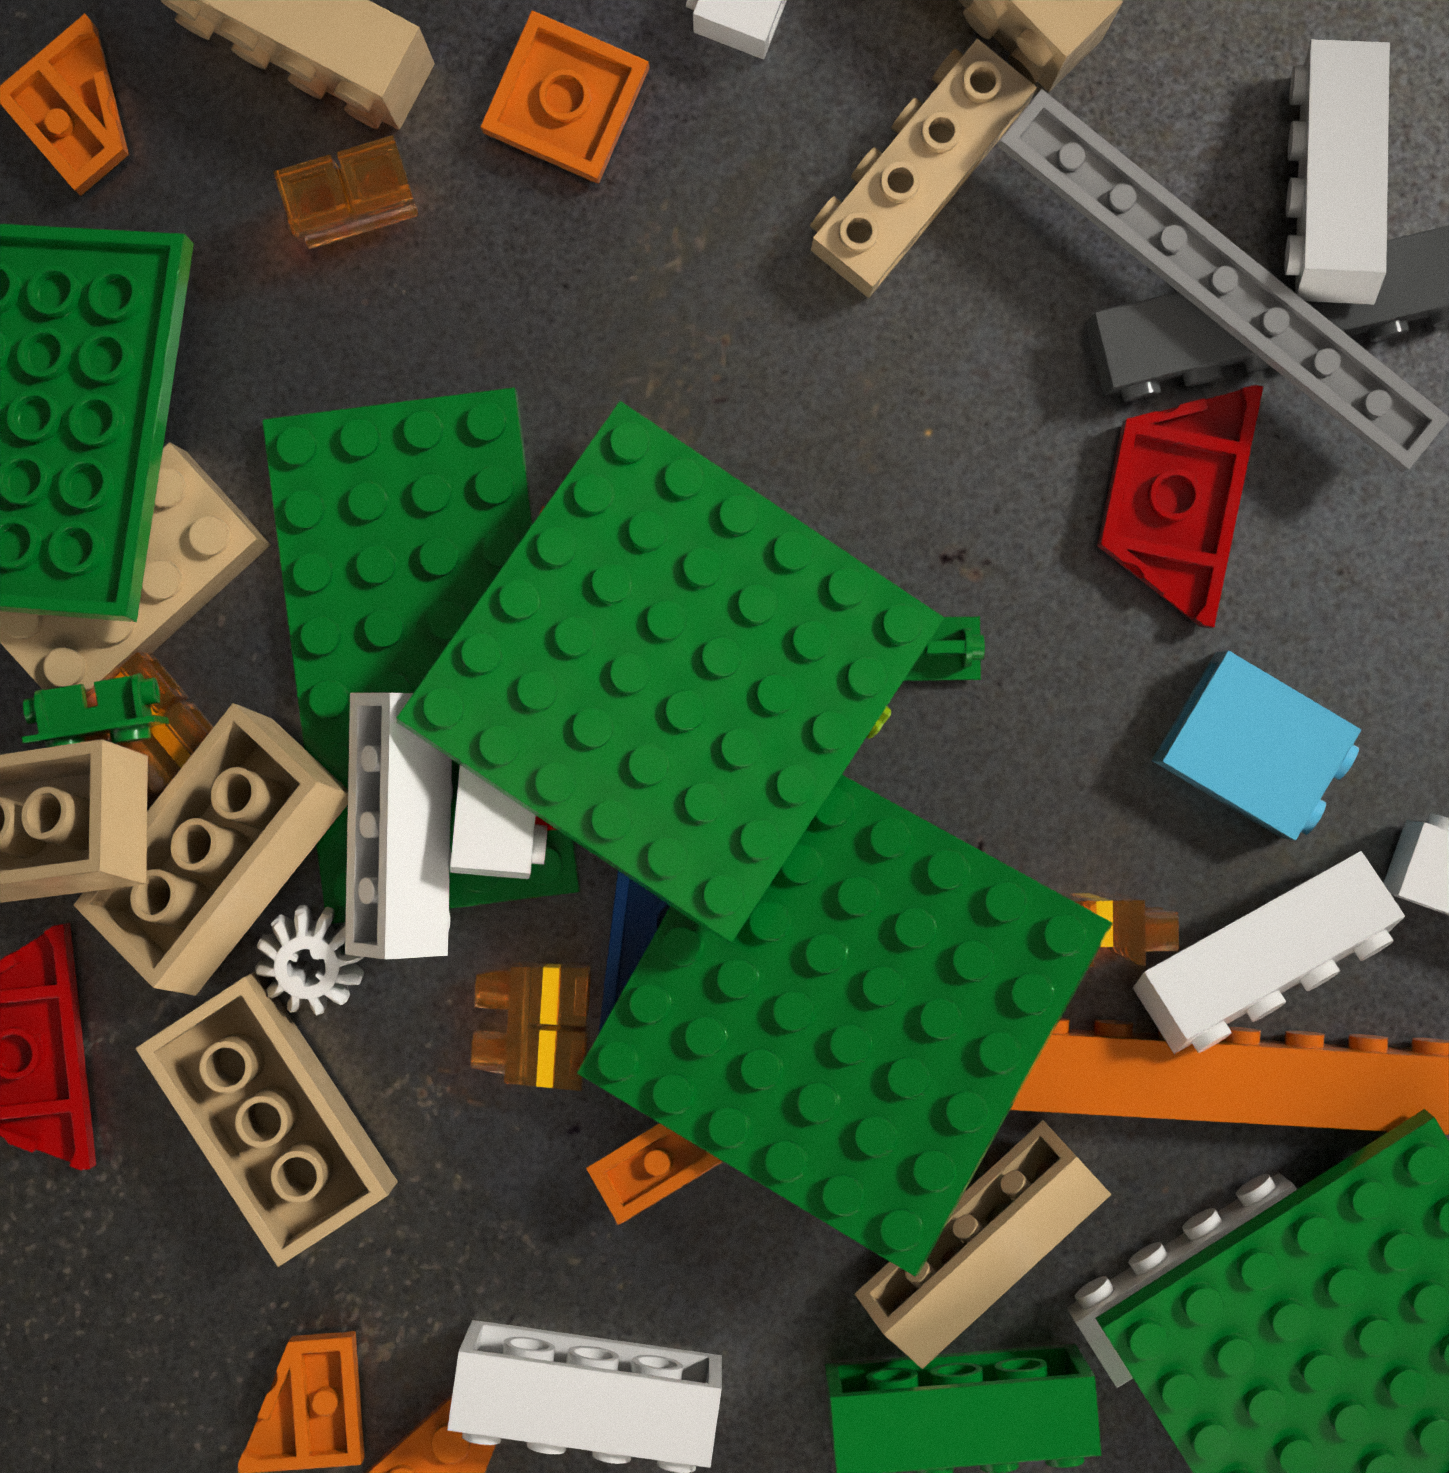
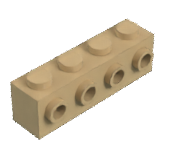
(922, 167)
(987, 1245)

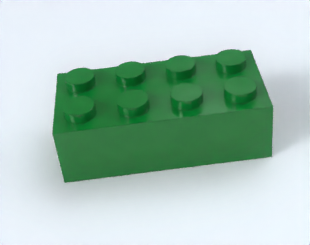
(964, 1411)

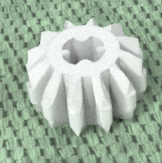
(297, 975)

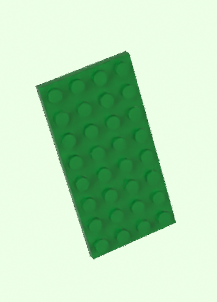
(384, 550)

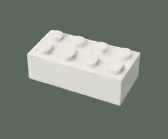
(586, 1395)

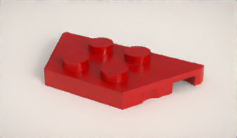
(1180, 497)
(43, 1052)

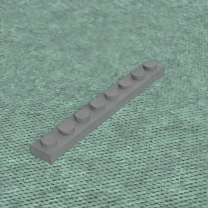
(1223, 281)

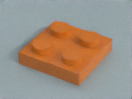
(565, 97)

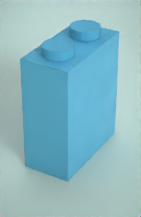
(1258, 746)

